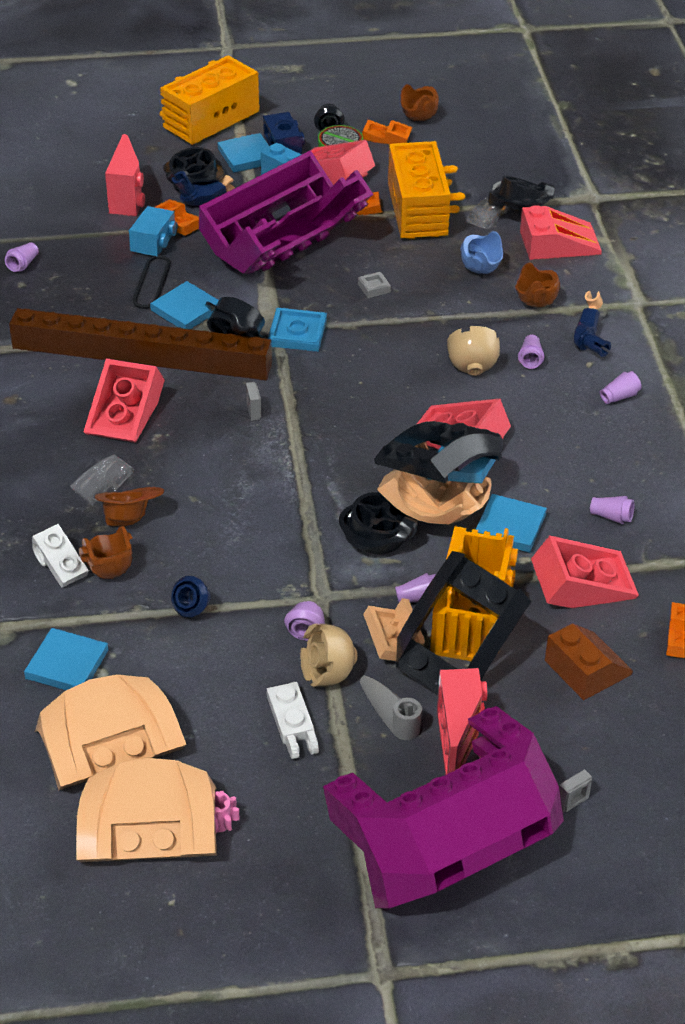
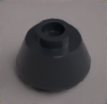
(328, 116)

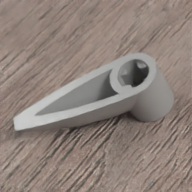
(399, 714)

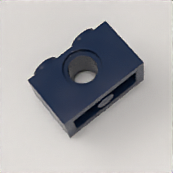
(283, 130)

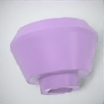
(303, 616)

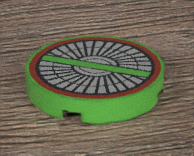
(338, 134)

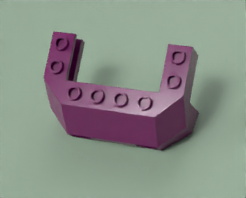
(248, 235)
(456, 819)

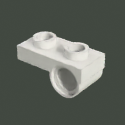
(60, 556)

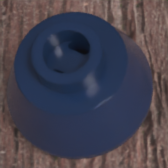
(190, 596)

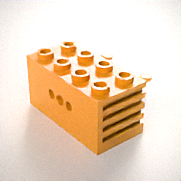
(210, 99)
(420, 189)
(455, 628)

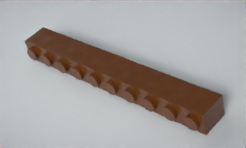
(141, 343)

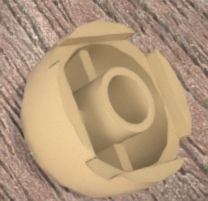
(473, 350)
(327, 655)

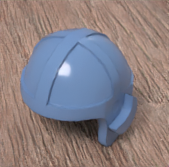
(482, 253)

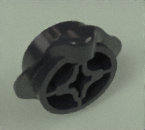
(198, 165)
(520, 193)
(235, 317)
(376, 524)

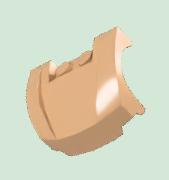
(431, 499)
(106, 725)
(146, 812)

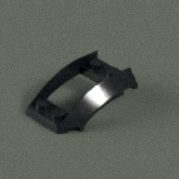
(461, 443)
(480, 588)

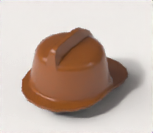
(127, 506)

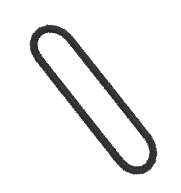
(142, 278)

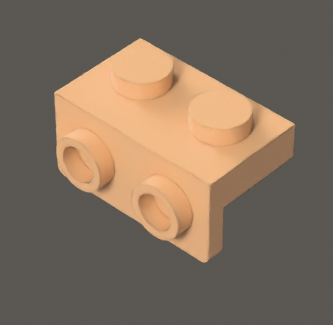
(386, 625)

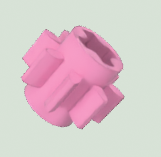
(225, 811)

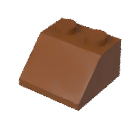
(584, 660)

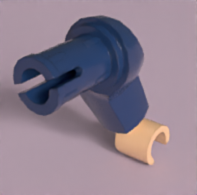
(197, 194)
(586, 329)

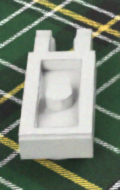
(292, 718)

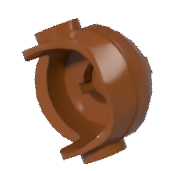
(419, 103)
(537, 287)
(108, 554)

